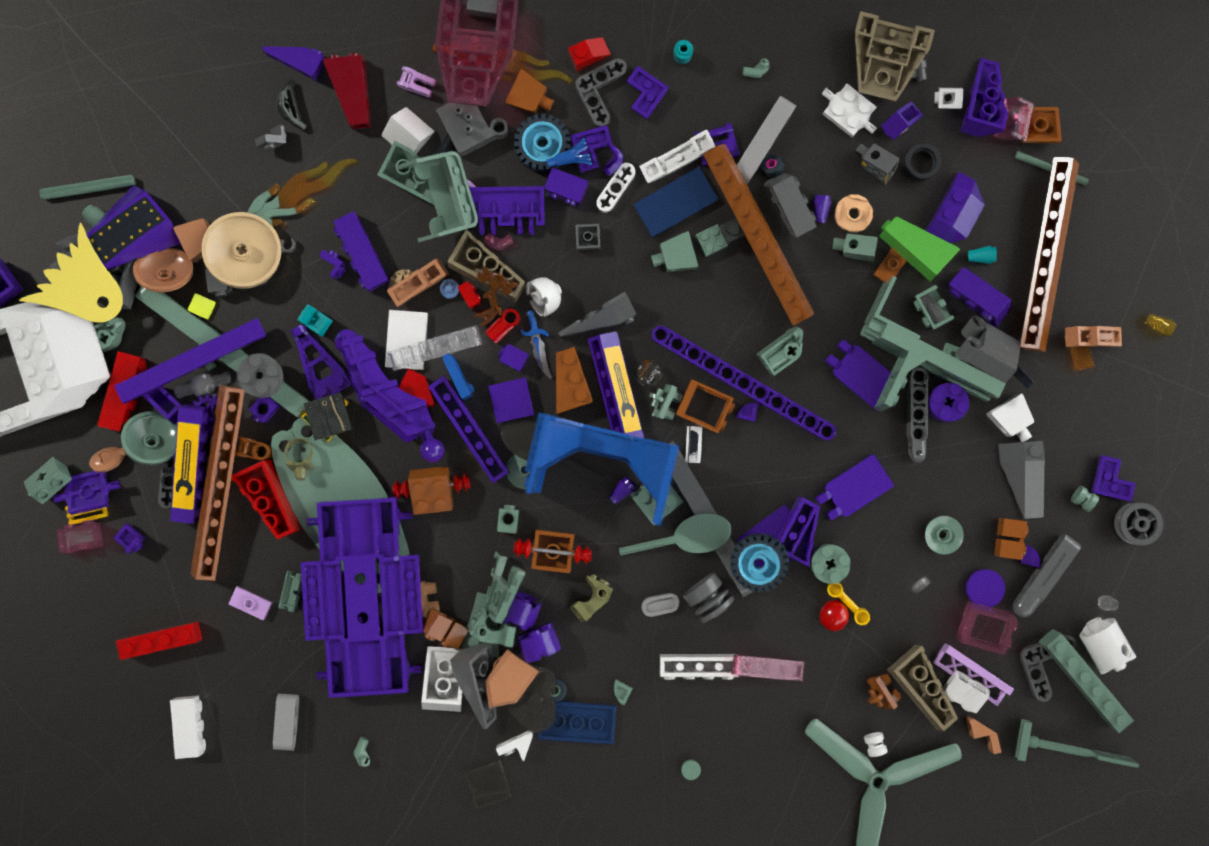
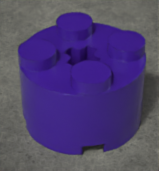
(955, 409)
(523, 611)
(538, 642)

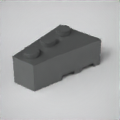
(791, 204)

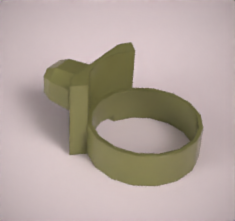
(299, 468)

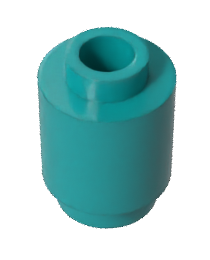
(683, 57)

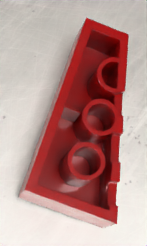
(264, 491)

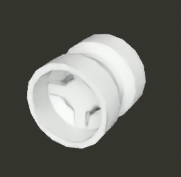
(875, 744)

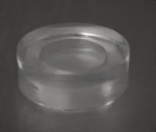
(921, 584)

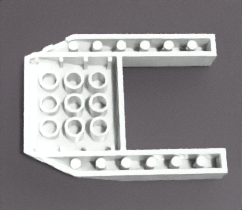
(56, 361)

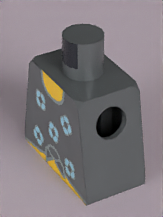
(878, 162)

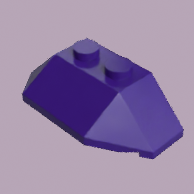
(957, 210)

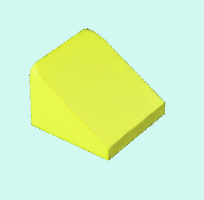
(201, 306)

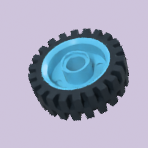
(536, 129)
(750, 574)

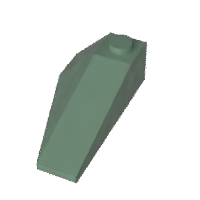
(404, 177)

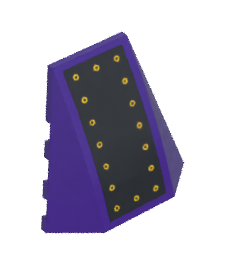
(132, 230)

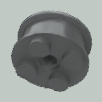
(251, 368)
(1127, 523)

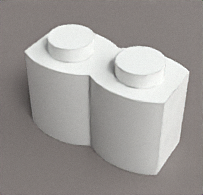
(966, 691)

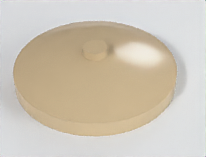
(241, 250)

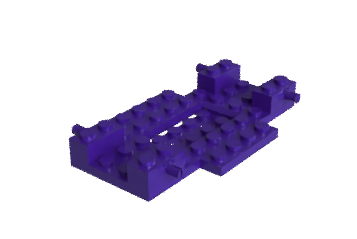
(357, 535)

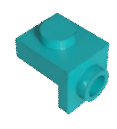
(314, 320)

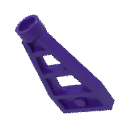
(329, 385)

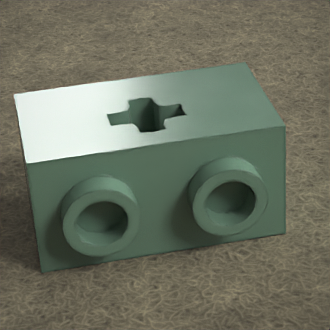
(47, 480)

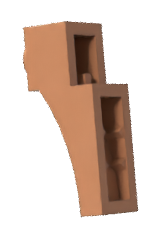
(418, 282)
(1093, 336)

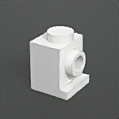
(956, 98)

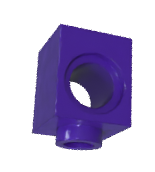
(513, 357)
(272, 406)

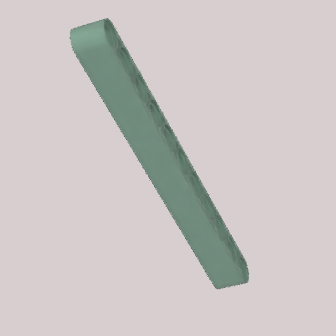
(202, 333)

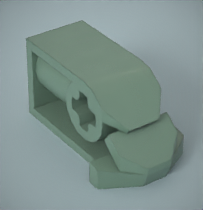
(112, 331)
(775, 354)

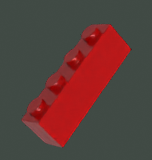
(114, 412)
(159, 640)

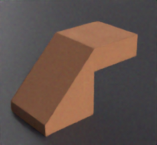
(979, 730)

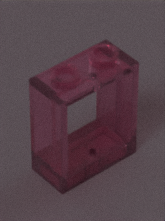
(968, 621)

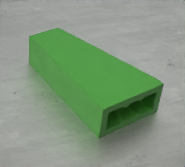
(918, 247)

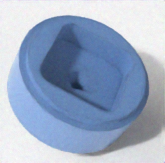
(449, 288)

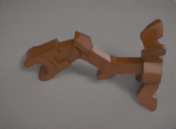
(496, 282)

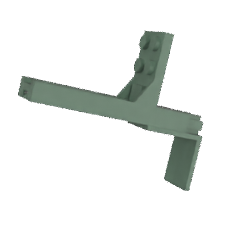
(916, 353)

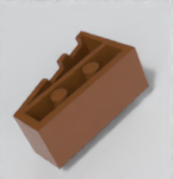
(570, 382)

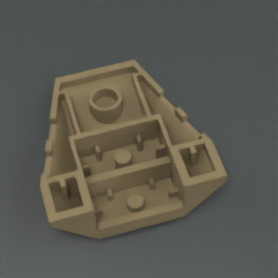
(888, 55)

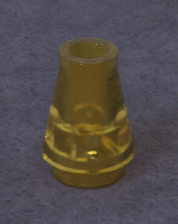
(1161, 324)

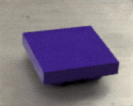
(511, 400)

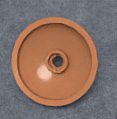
(163, 270)

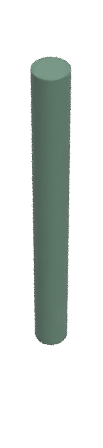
(1045, 166)

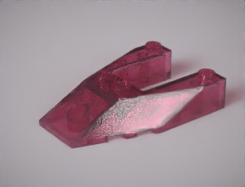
(474, 58)

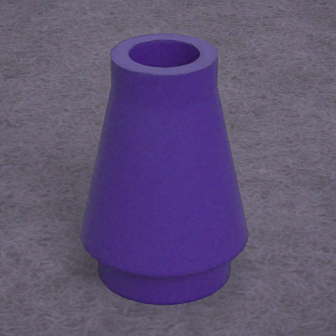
(821, 207)
(622, 490)

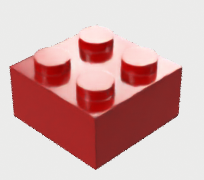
(467, 290)

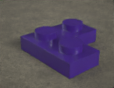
(651, 92)
(594, 139)
(1107, 482)

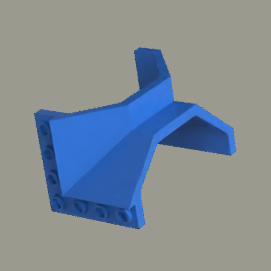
(560, 438)

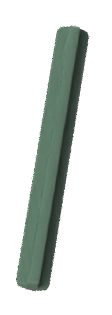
(87, 187)

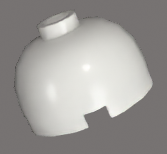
(545, 295)

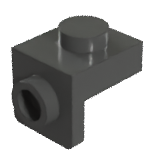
(272, 141)

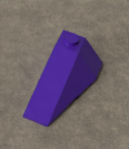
(986, 106)

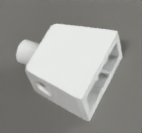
(1013, 417)

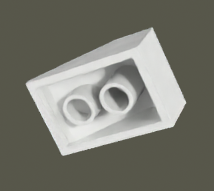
(440, 686)

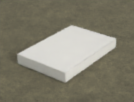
(404, 330)

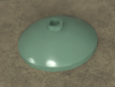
(148, 428)

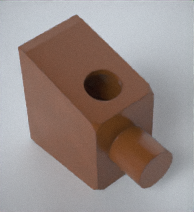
(528, 94)

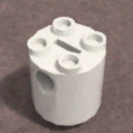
(1106, 644)

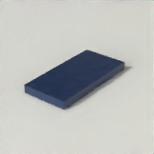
(675, 202)
(582, 723)

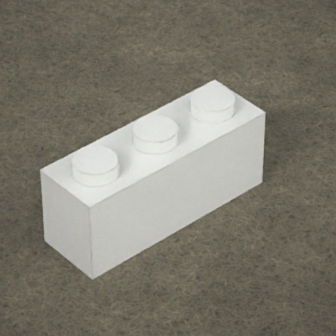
(187, 727)

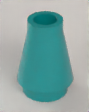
(983, 255)

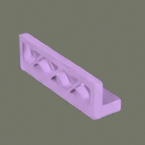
(987, 676)

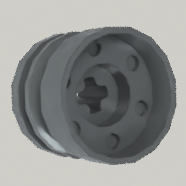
(708, 597)

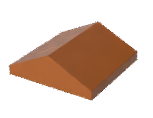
(1044, 126)

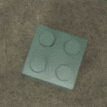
(711, 240)

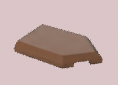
(508, 680)

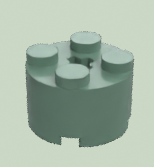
(840, 562)

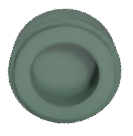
(691, 769)

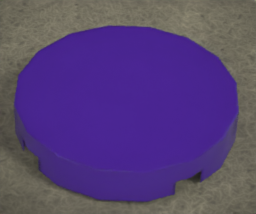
(985, 587)

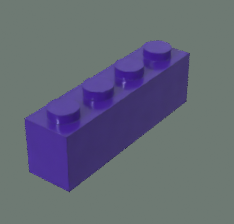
(361, 252)

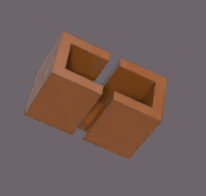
(1009, 548)
(446, 630)

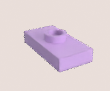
(250, 603)

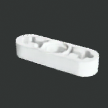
(627, 179)

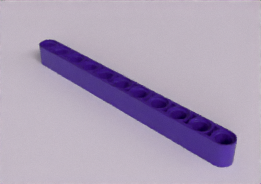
(753, 384)

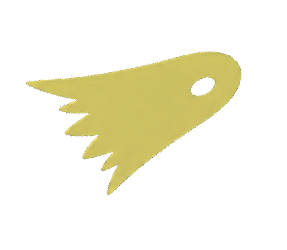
(80, 284)

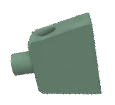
(865, 247)
(676, 254)

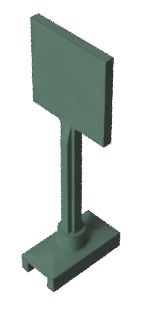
(1026, 740)

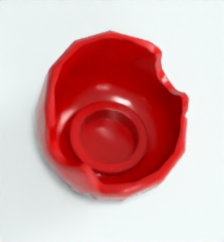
(834, 615)

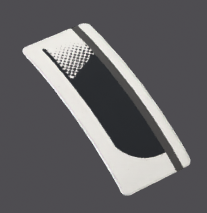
(693, 444)

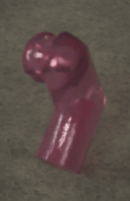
(496, 243)

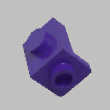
(332, 258)
(129, 538)

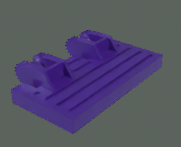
(507, 204)

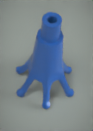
(571, 156)

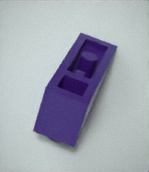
(298, 58)

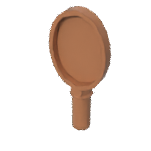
(107, 459)

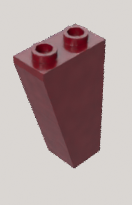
(350, 84)

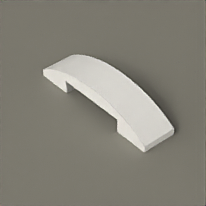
(677, 157)

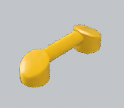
(861, 615)

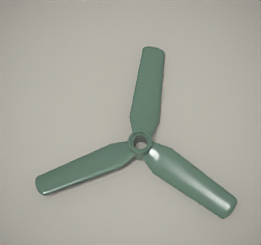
(859, 766)

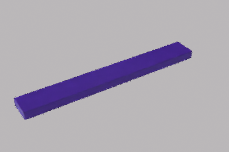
(190, 361)

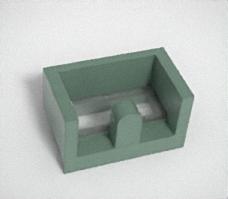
(932, 308)

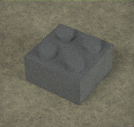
(587, 237)

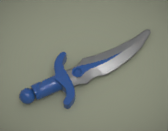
(537, 343)

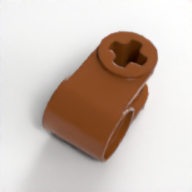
(251, 449)

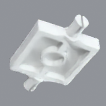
(849, 110)

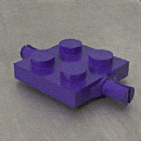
(87, 492)

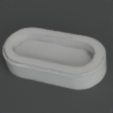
(660, 604)

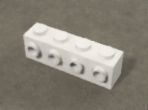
(696, 665)

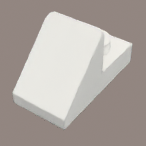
(520, 742)

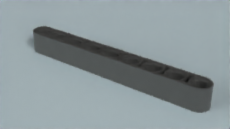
(700, 504)

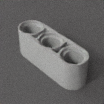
(285, 722)

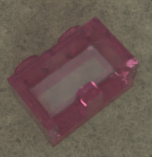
(1018, 119)
(80, 538)

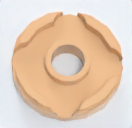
(849, 224)

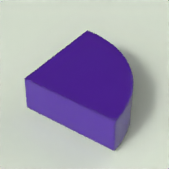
(748, 412)
(1031, 557)

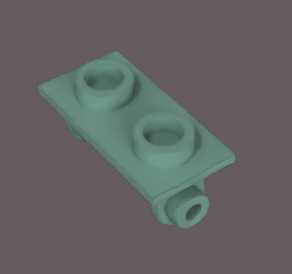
(290, 591)

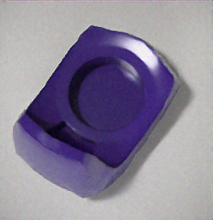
(615, 162)

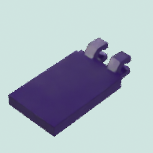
(859, 372)
(855, 487)

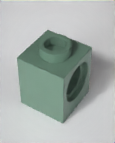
(508, 528)

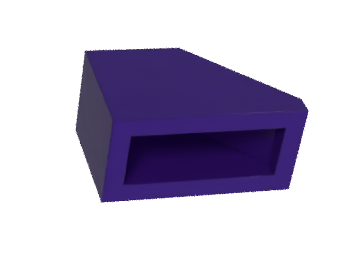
(901, 120)

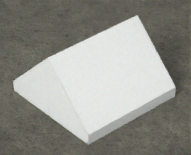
(407, 130)

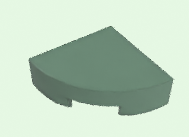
(622, 691)

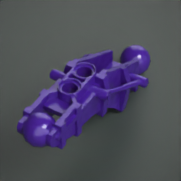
(393, 407)

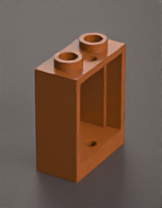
(728, 407)

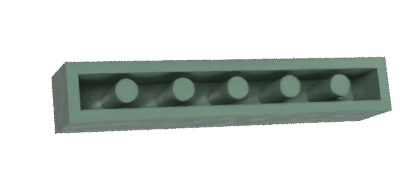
(1086, 680)

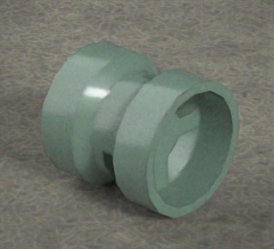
(1084, 498)

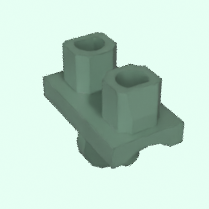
(662, 400)

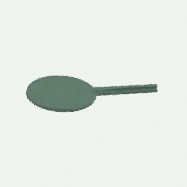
(695, 535)

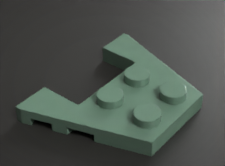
(502, 592)

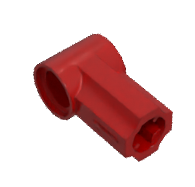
(502, 326)

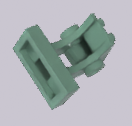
(500, 635)

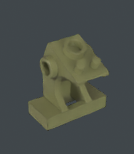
(585, 610)

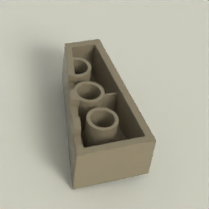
(471, 257)
(920, 683)

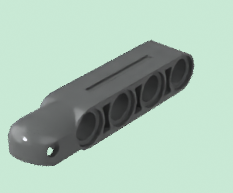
(917, 445)
(1046, 576)

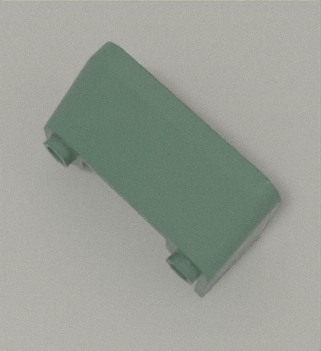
(448, 190)

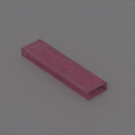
(767, 667)

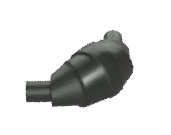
(288, 106)

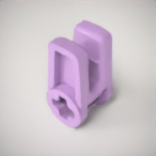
(411, 76)

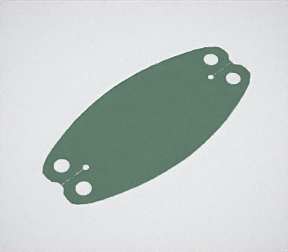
(336, 476)

